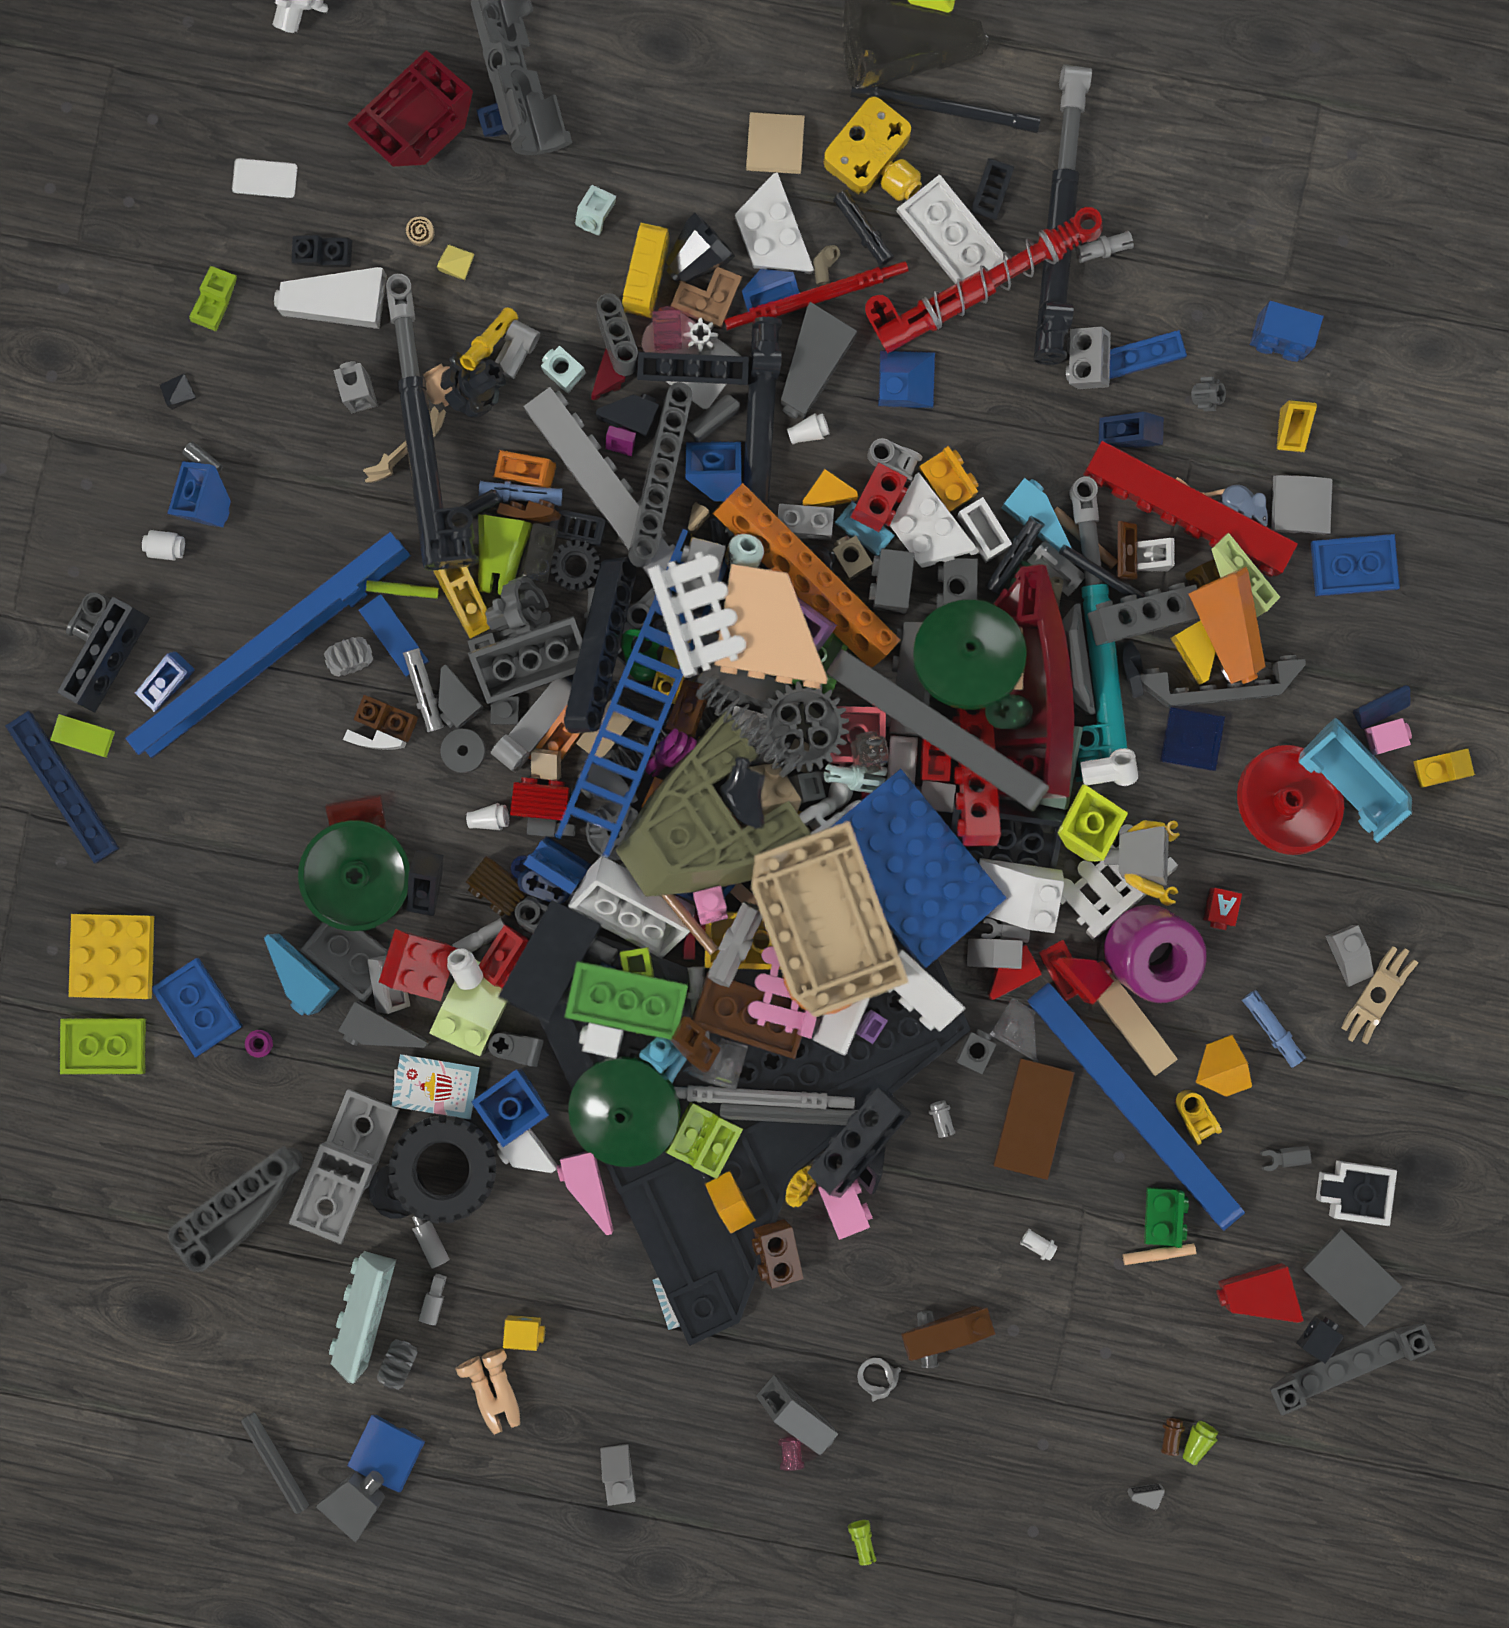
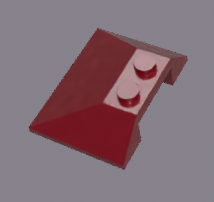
(415, 113)

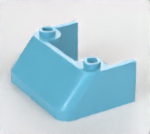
(1359, 777)

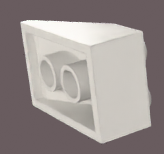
(1030, 894)

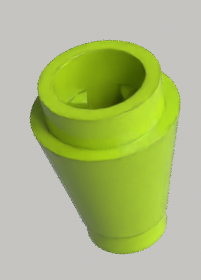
(1199, 1442)

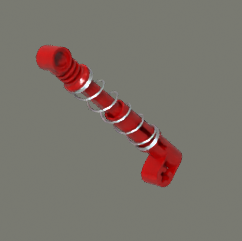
(932, 312)

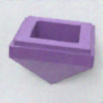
(870, 1026)

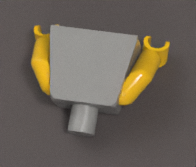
(1144, 858)

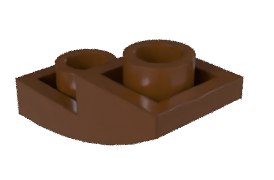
(534, 513)
(385, 718)

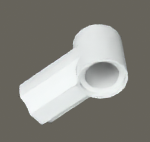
(1119, 767)

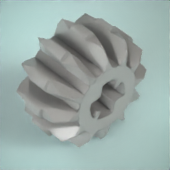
(348, 656)

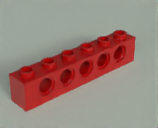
(975, 830)

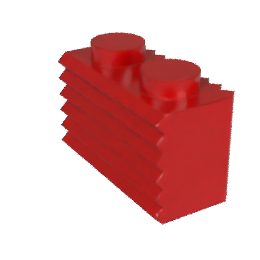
(540, 800)

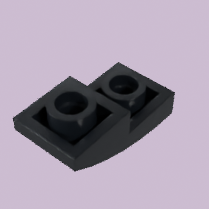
(321, 252)

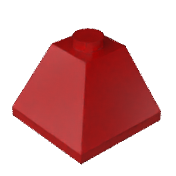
(1084, 976)

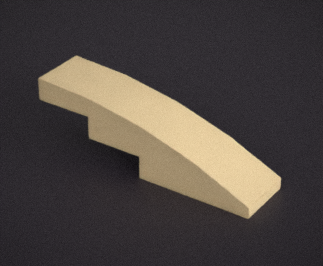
(1136, 1028)

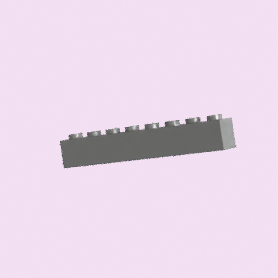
(592, 471)

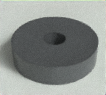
(472, 759)

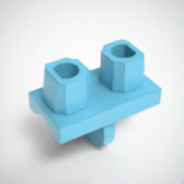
(660, 1053)

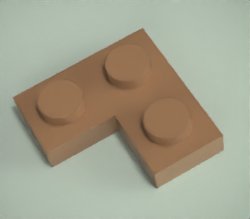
(710, 304)

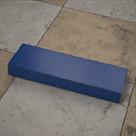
(1146, 354)
(390, 631)

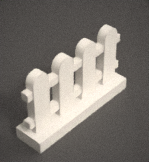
(685, 603)
(1106, 891)

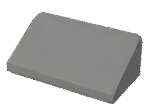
(386, 999)

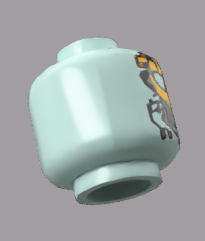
(744, 551)

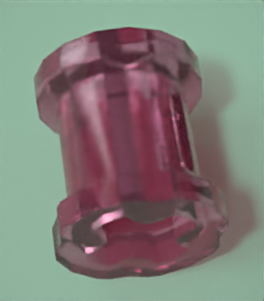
(791, 1454)

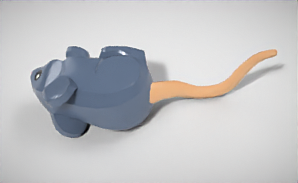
(1243, 501)

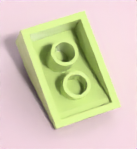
(469, 1016)

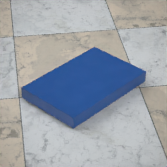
(1355, 565)
(196, 1007)

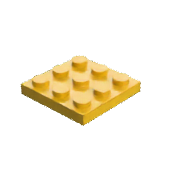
(111, 956)

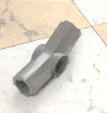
(735, 944)

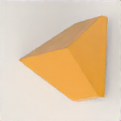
(1224, 1067)

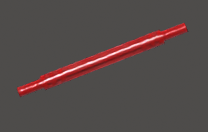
(816, 295)

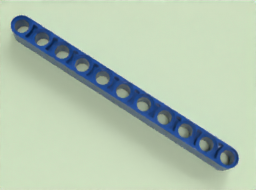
(1136, 1106)

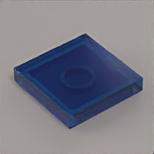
(1192, 739)

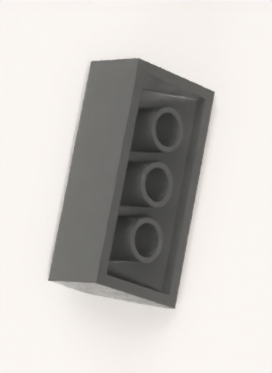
(527, 659)
(905, 674)

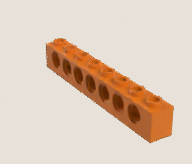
(812, 578)

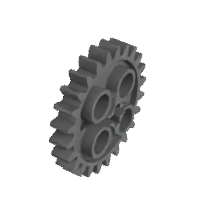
(829, 724)

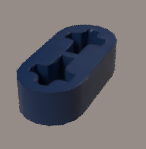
(541, 892)

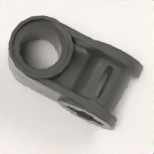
(86, 616)
(522, 1048)

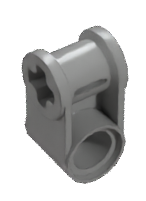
(896, 457)

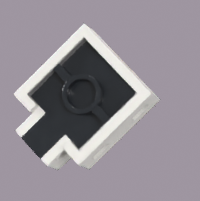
(1358, 1192)

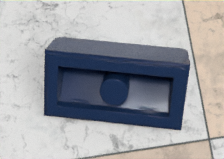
(1382, 707)

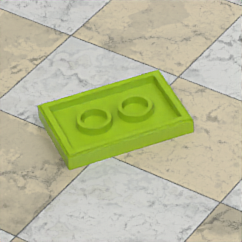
(102, 1045)

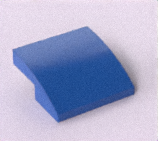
(558, 864)
(387, 1451)

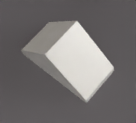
(1155, 555)

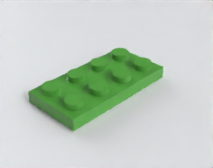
(625, 1000)

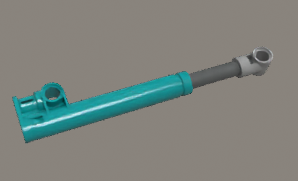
(1110, 728)

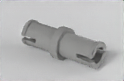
(1104, 246)

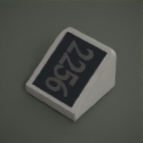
(1147, 1495)

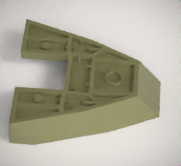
(686, 833)

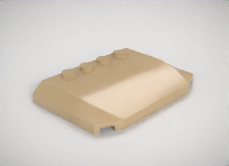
(826, 921)

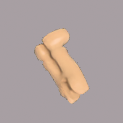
(487, 1403)

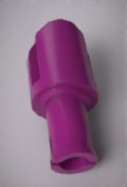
(670, 752)

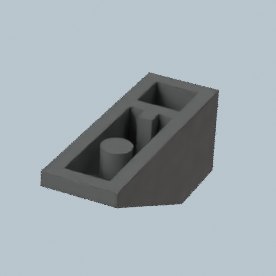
(370, 1027)

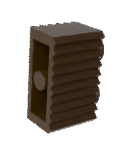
(497, 886)

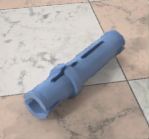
(521, 493)
(1280, 1037)

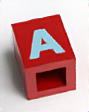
(1222, 908)

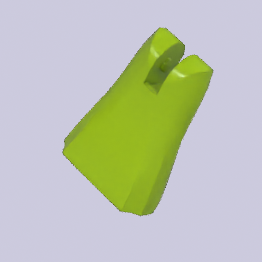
(500, 549)

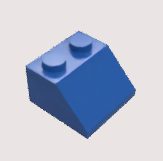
(510, 1107)

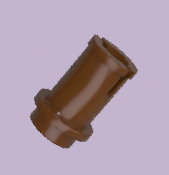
(1172, 1436)

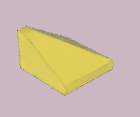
(455, 262)

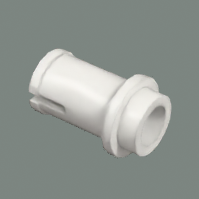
(1039, 1245)

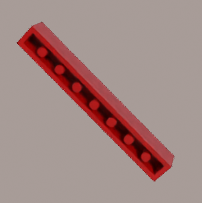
(1187, 508)

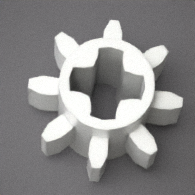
(692, 336)

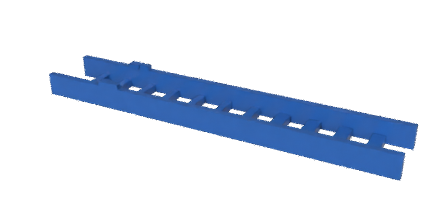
(662, 639)
(270, 645)

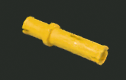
(483, 345)

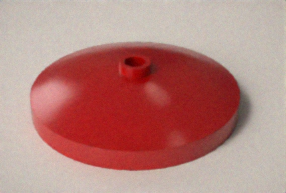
(1287, 803)

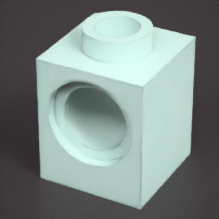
(570, 377)

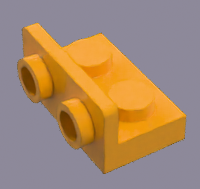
(949, 479)

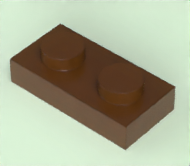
(687, 709)

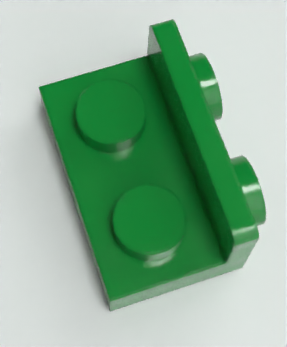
(1165, 1217)

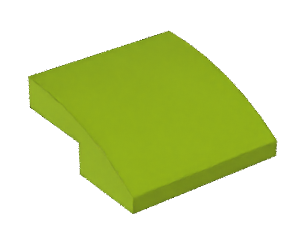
(704, 1140)

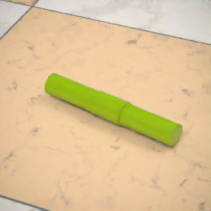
(402, 589)

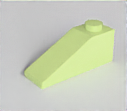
(1230, 558)

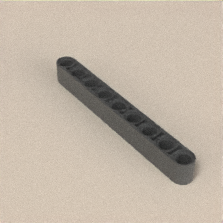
(937, 730)

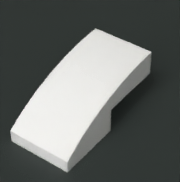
(380, 741)

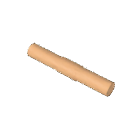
(1159, 1254)

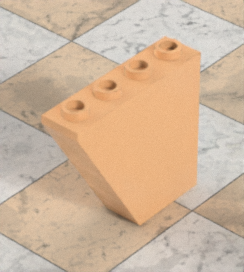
(772, 627)

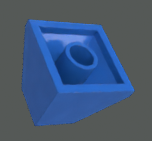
(906, 379)
(714, 468)
(200, 495)

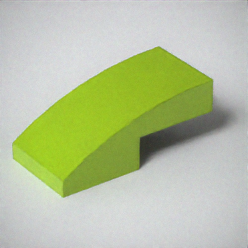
(214, 298)
(82, 735)

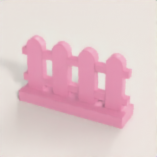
(764, 1011)

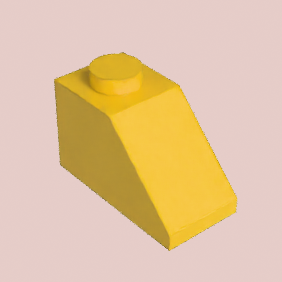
(1196, 651)

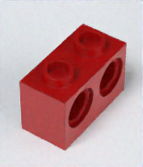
(876, 496)
(934, 764)

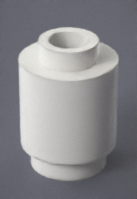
(163, 545)
(464, 969)

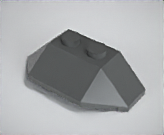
(1078, 661)

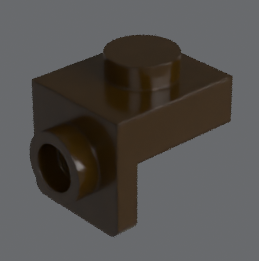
(1203, 574)

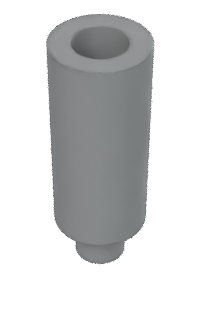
(430, 1242)

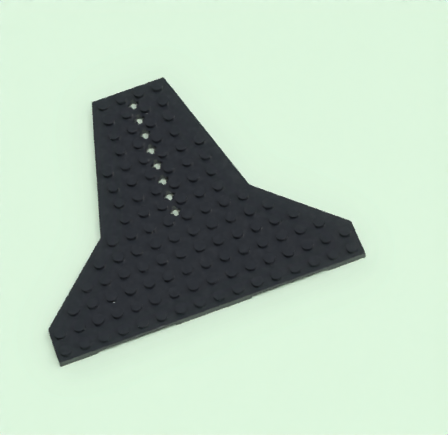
(690, 1247)

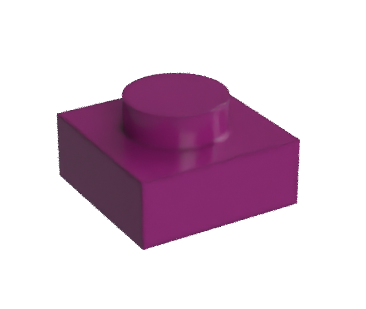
(620, 440)

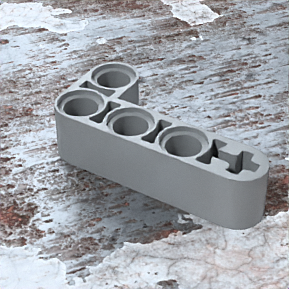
(517, 746)

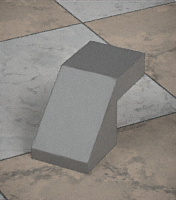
(995, 953)

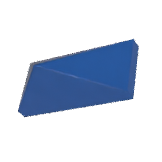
(768, 287)

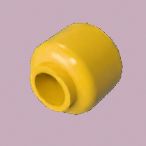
(900, 179)

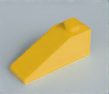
(464, 599)

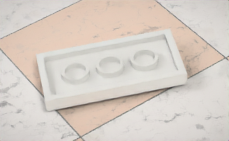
(949, 230)

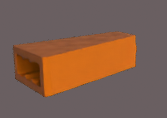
(1231, 624)

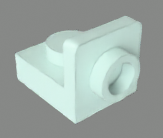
(594, 209)

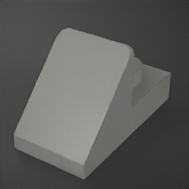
(617, 1474)

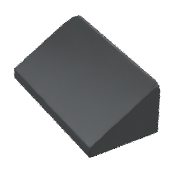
(713, 417)

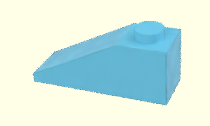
(1031, 501)

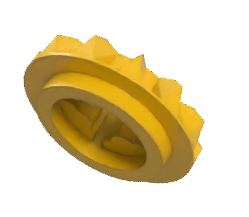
(800, 1187)

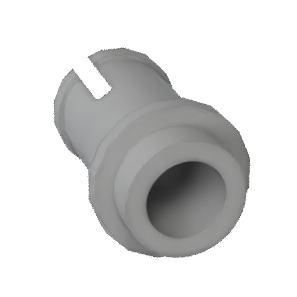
(942, 1118)

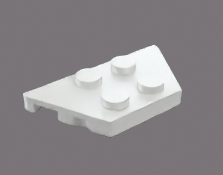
(772, 231)
(929, 527)

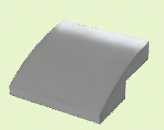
(1301, 504)

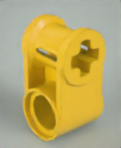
(1199, 1120)

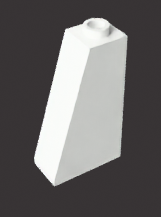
(335, 298)

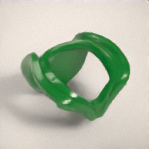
(637, 670)

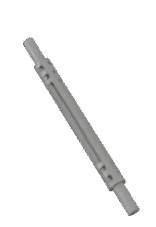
(763, 1097)

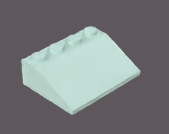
(362, 1314)

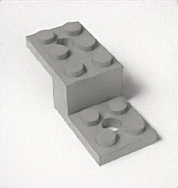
(344, 1166)

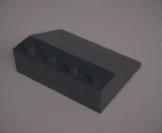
(1025, 834)

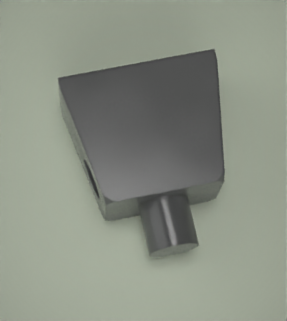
(353, 1503)

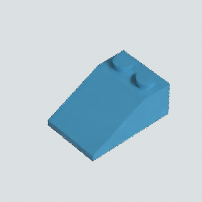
(301, 980)

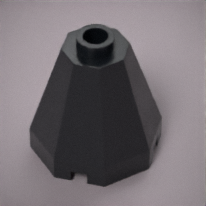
(697, 251)

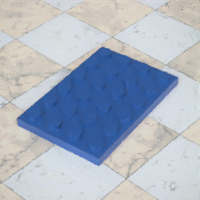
(919, 869)

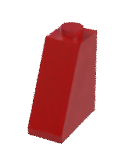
(1262, 1294)

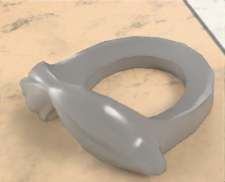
(891, 1374)

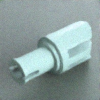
(855, 778)

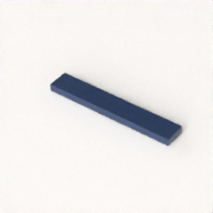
(62, 787)

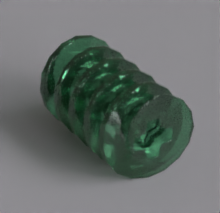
(1010, 713)

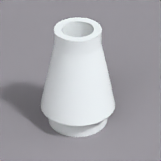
(810, 429)
(490, 817)

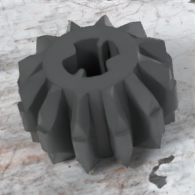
(397, 1364)

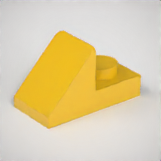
(1444, 768)

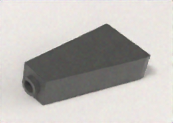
(817, 355)
(750, 689)

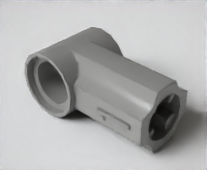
(518, 343)

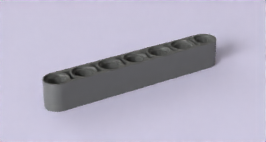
(657, 486)

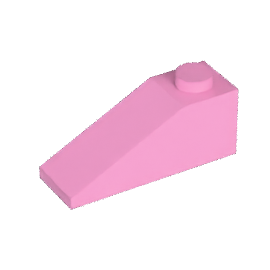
(585, 1183)

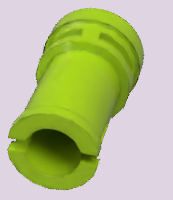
(861, 1536)

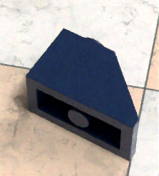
(1132, 430)

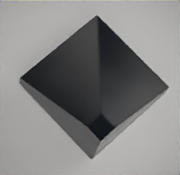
(177, 391)

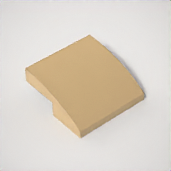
(775, 143)

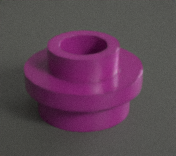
(251, 1047)

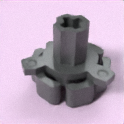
(519, 607)

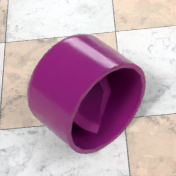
(1134, 939)

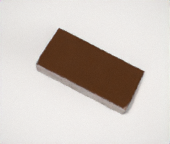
(1127, 550)

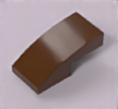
(694, 1045)

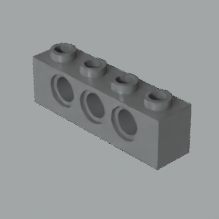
(957, 570)
(1108, 628)

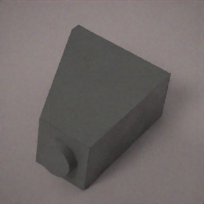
(796, 1415)

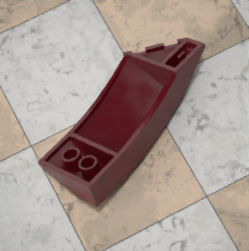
(1047, 742)

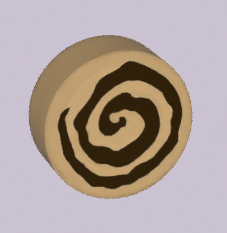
(420, 231)

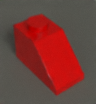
(1008, 979)

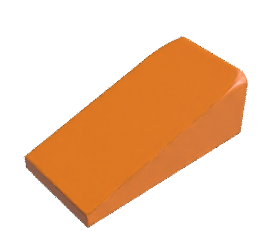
(525, 469)

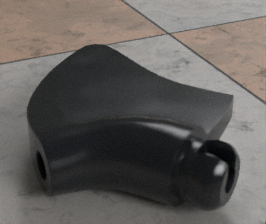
(744, 793)

